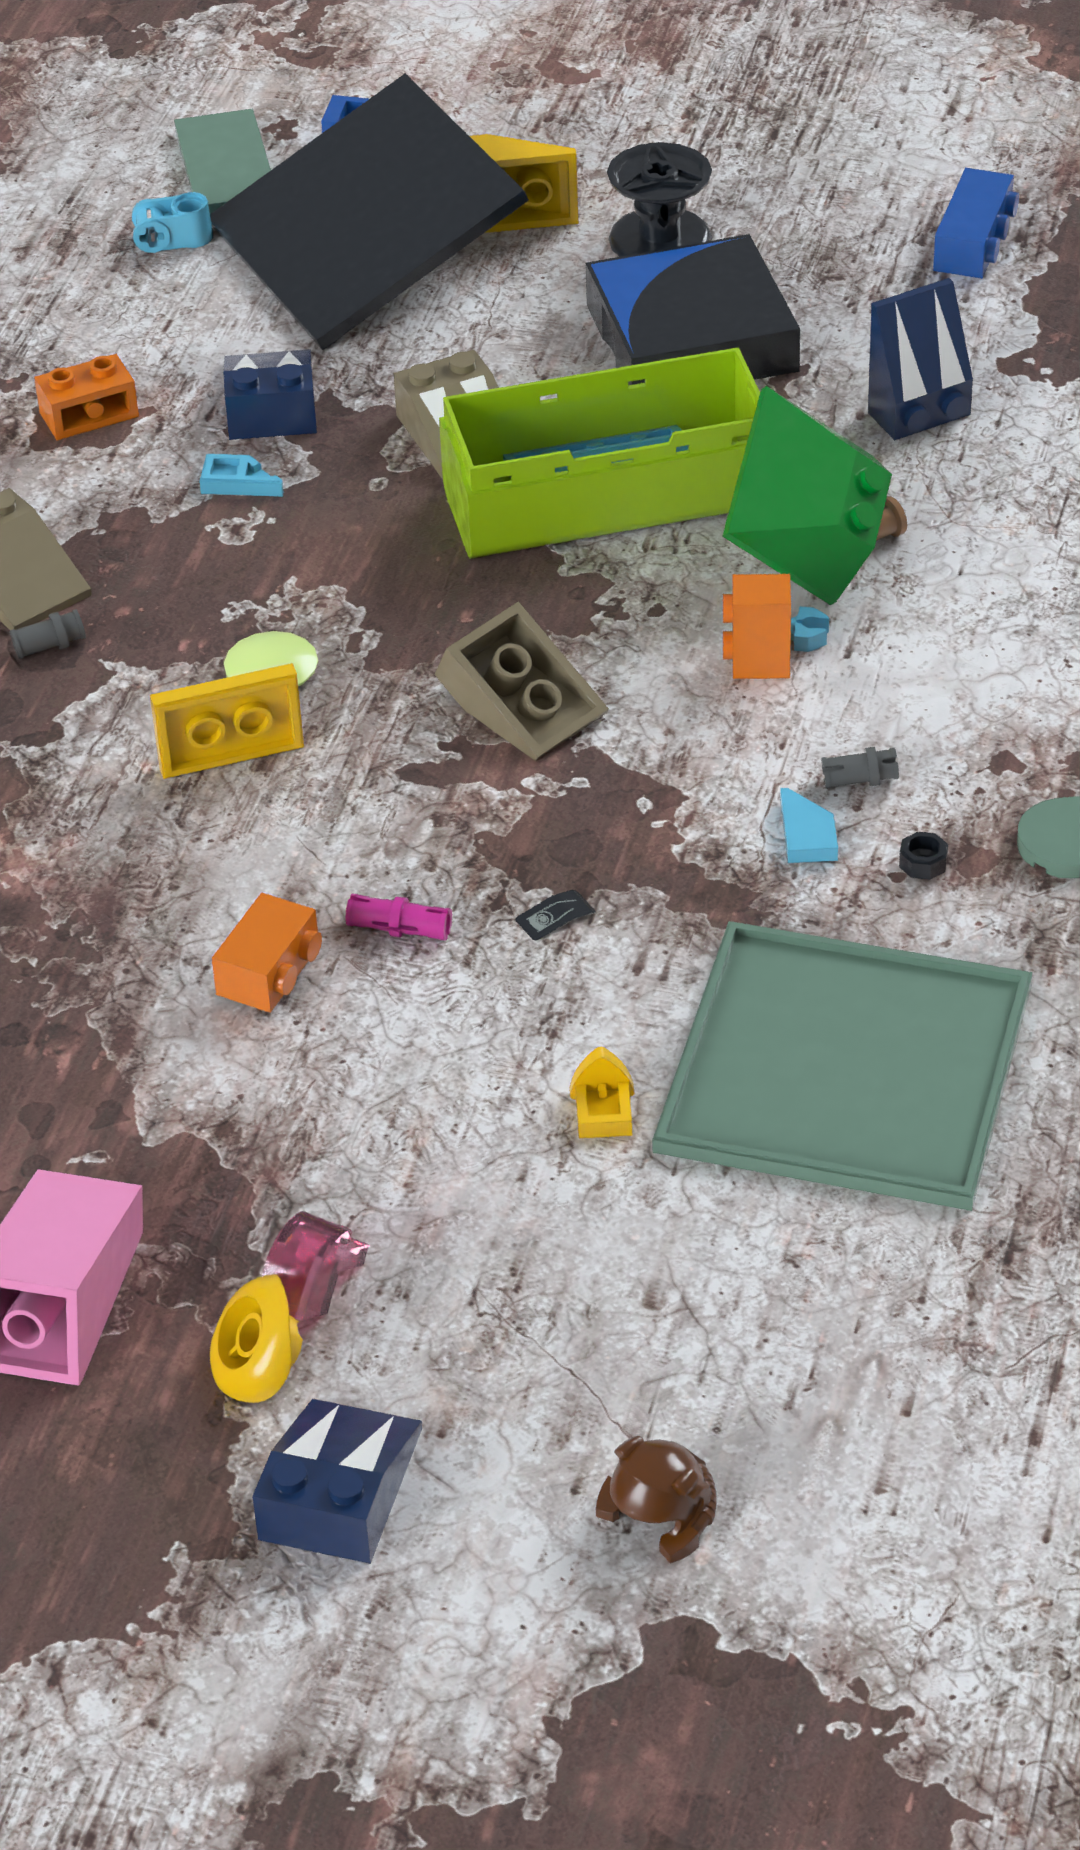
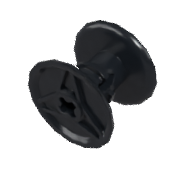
(658, 181)

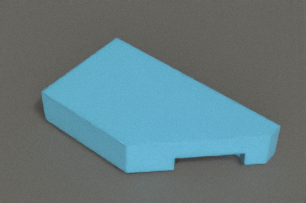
(237, 476)
(807, 829)

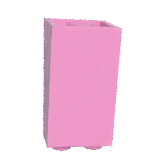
(62, 1270)

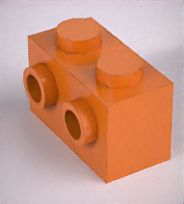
(86, 396)
(760, 626)
(266, 952)

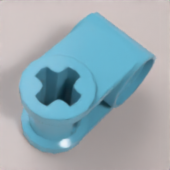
(175, 220)

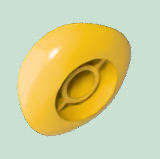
(255, 1341)

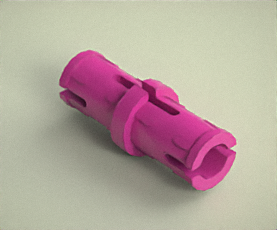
(398, 916)

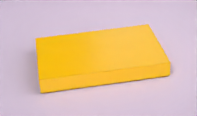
(227, 720)

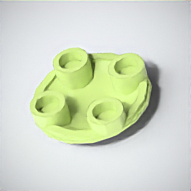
(272, 650)

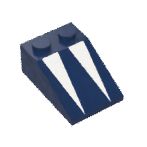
(918, 361)
(269, 394)
(334, 1480)

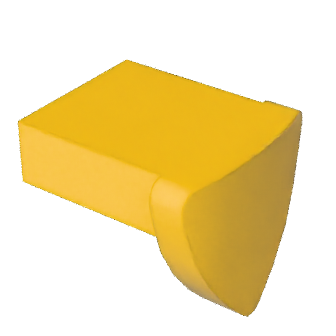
(602, 1095)

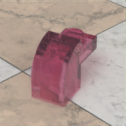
(309, 1259)

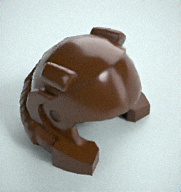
(659, 1485)

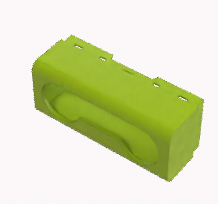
(702, 394)

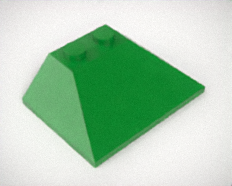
(806, 499)

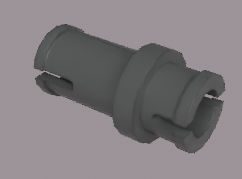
(47, 634)
(860, 768)

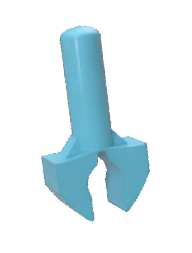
(809, 629)

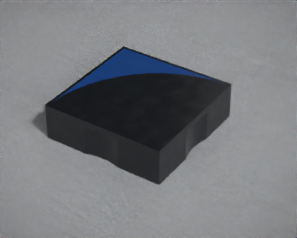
(694, 304)

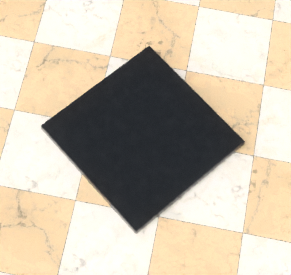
(366, 210)

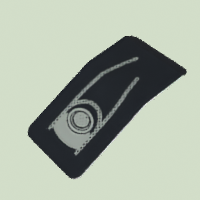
(553, 914)

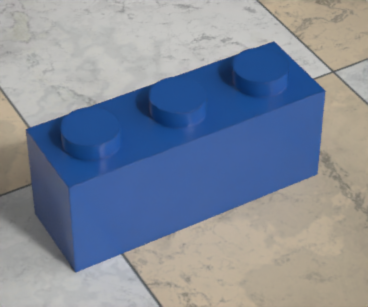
(975, 223)

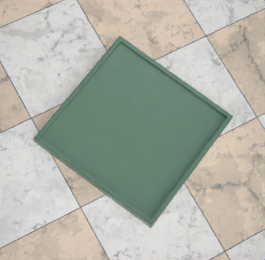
(846, 1065)

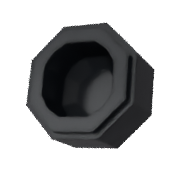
(923, 855)

